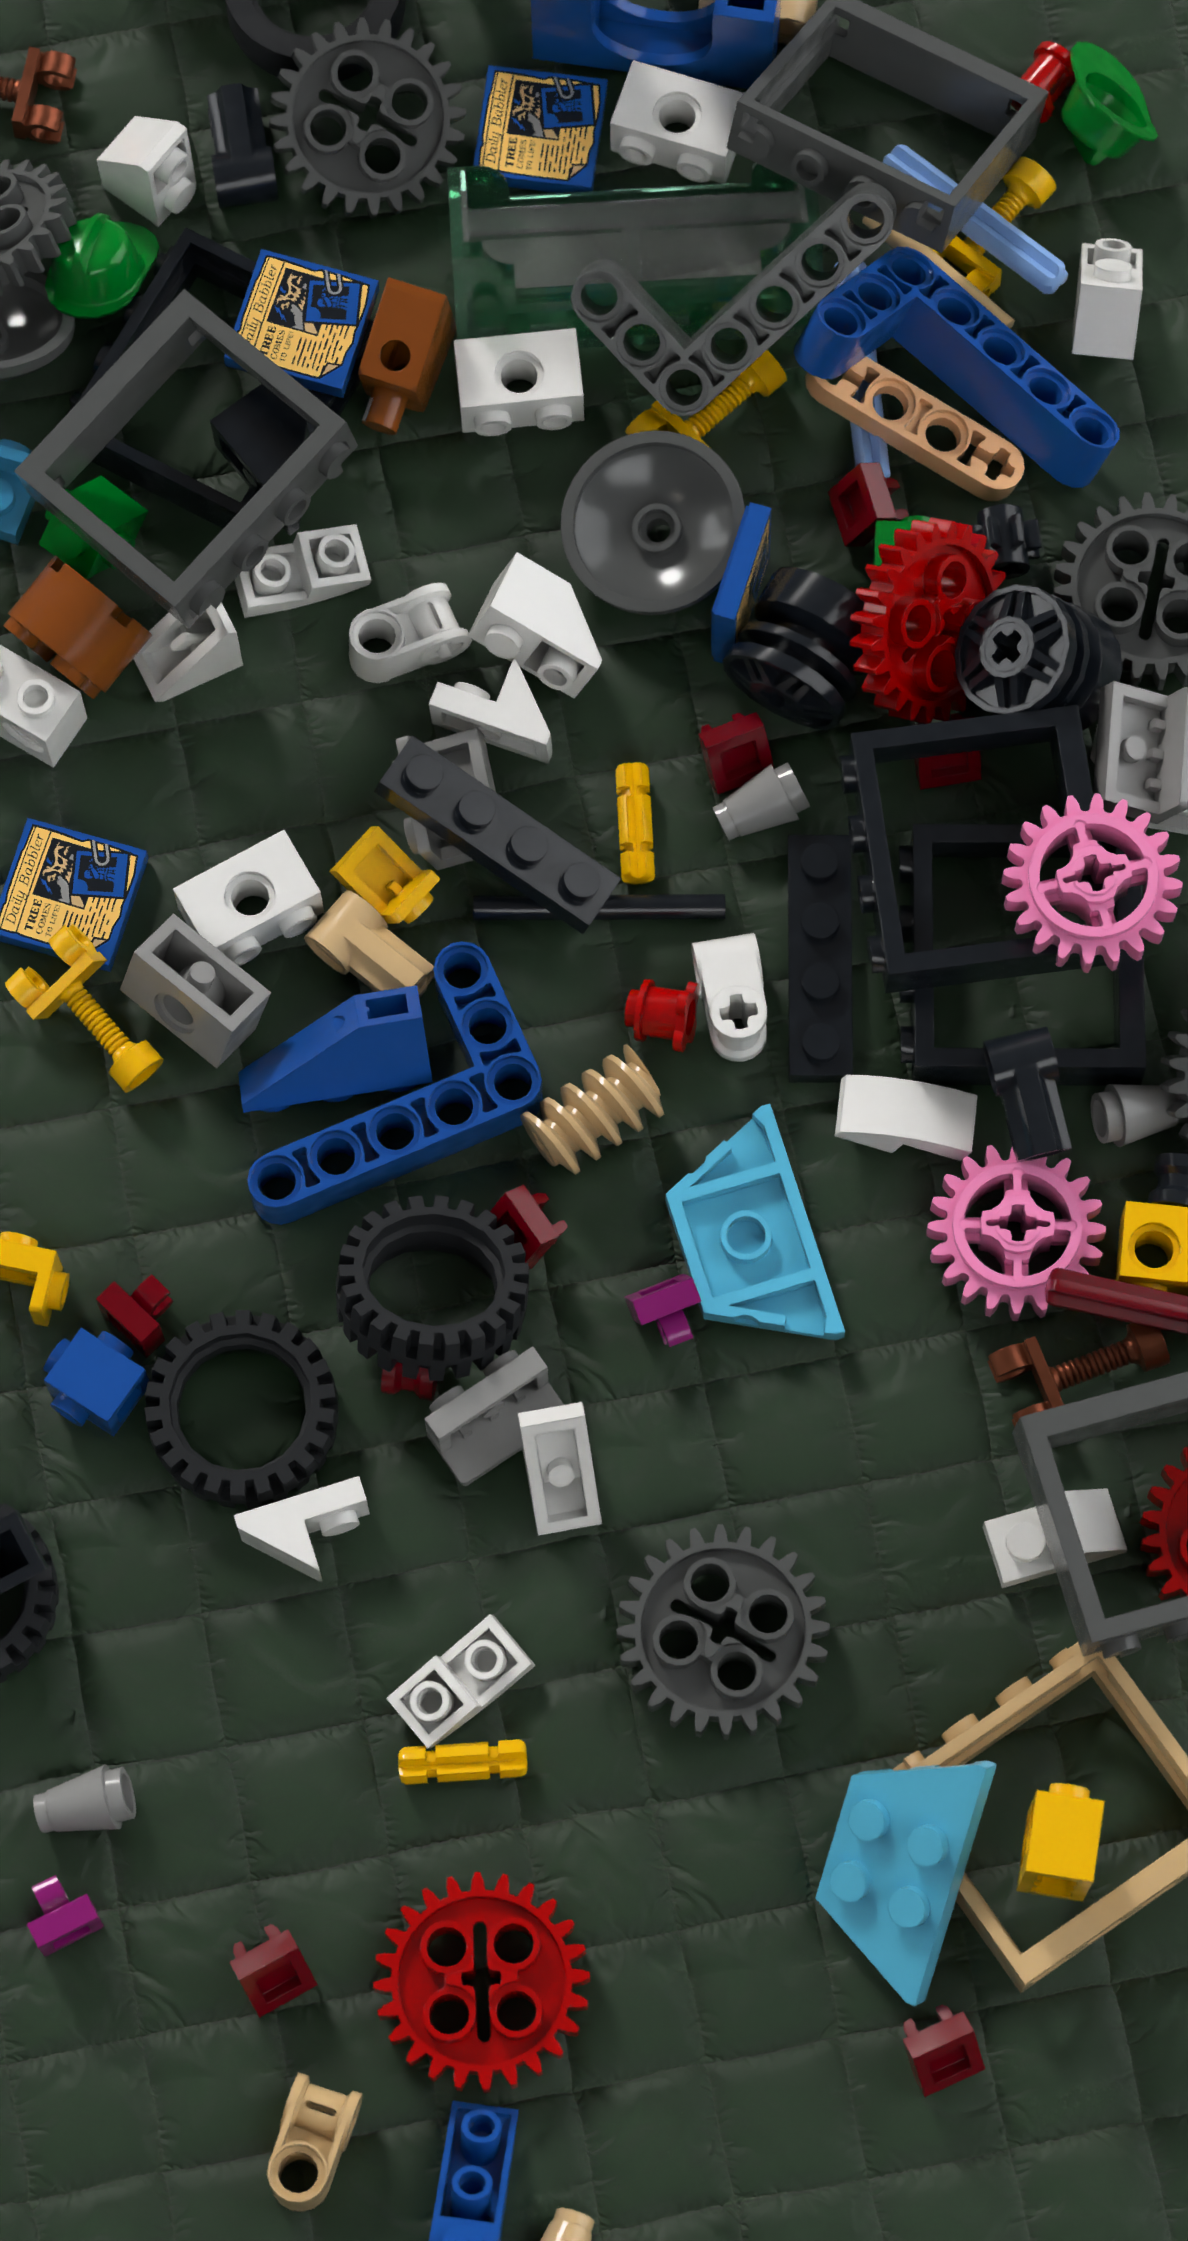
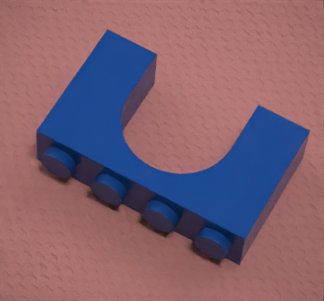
(717, 44)

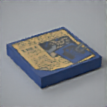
(541, 128)
(306, 319)
(741, 579)
(69, 881)

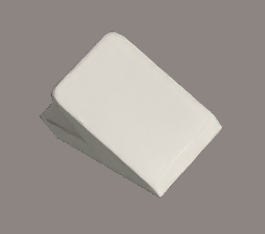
(508, 723)
(559, 1468)
(285, 1525)
(1021, 1546)

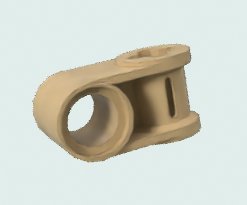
(312, 2138)

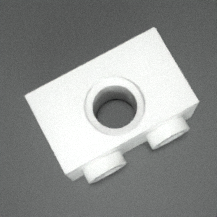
(662, 97)
(542, 358)
(264, 870)

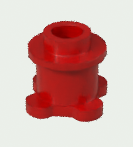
(663, 1013)

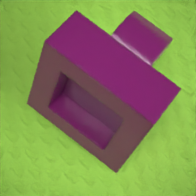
(664, 1305)
(63, 1920)

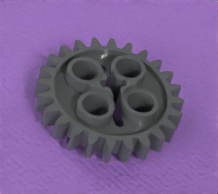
(391, 69)
(32, 219)
(1098, 580)
(752, 1581)

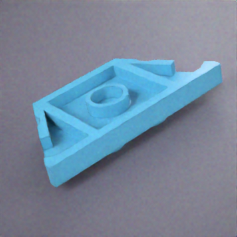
(752, 1238)
(902, 1865)

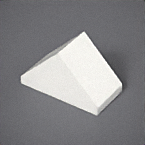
(184, 657)

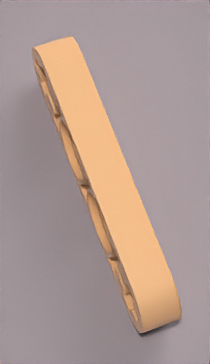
(909, 433)

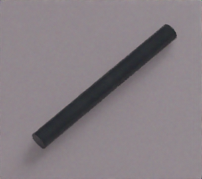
(615, 908)

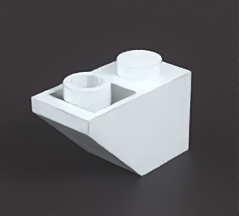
(150, 168)
(1108, 299)
(539, 624)

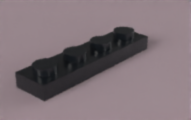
(497, 834)
(819, 958)

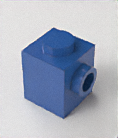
(94, 1380)

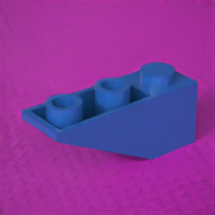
(354, 1049)
(474, 2173)

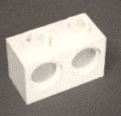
(37, 709)

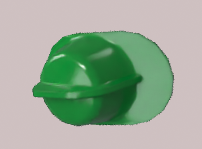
(1104, 106)
(100, 267)

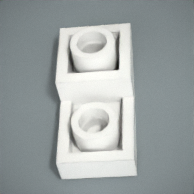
(307, 571)
(906, 1112)
(460, 1682)

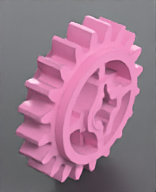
(1068, 893)
(991, 1230)

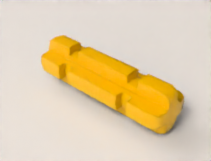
(635, 823)
(462, 1762)

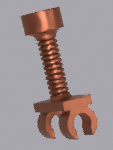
(38, 121)
(1140, 1346)

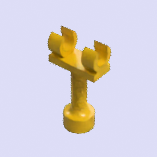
(1027, 186)
(761, 376)
(131, 1061)

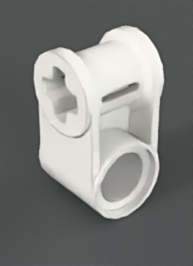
(417, 628)
(731, 989)

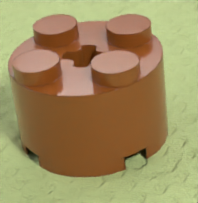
(79, 624)

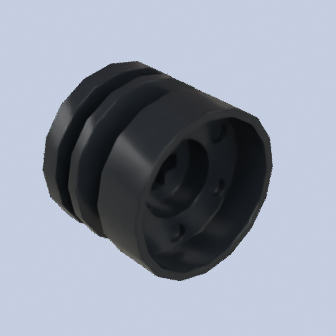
(800, 649)
(1035, 654)

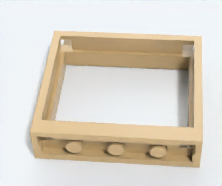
(1017, 1706)

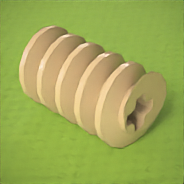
(595, 1111)

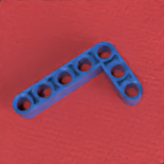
(969, 351)
(418, 1110)

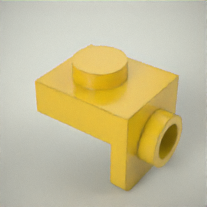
(386, 877)
(35, 1267)

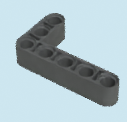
(742, 312)

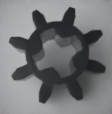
(1010, 537)

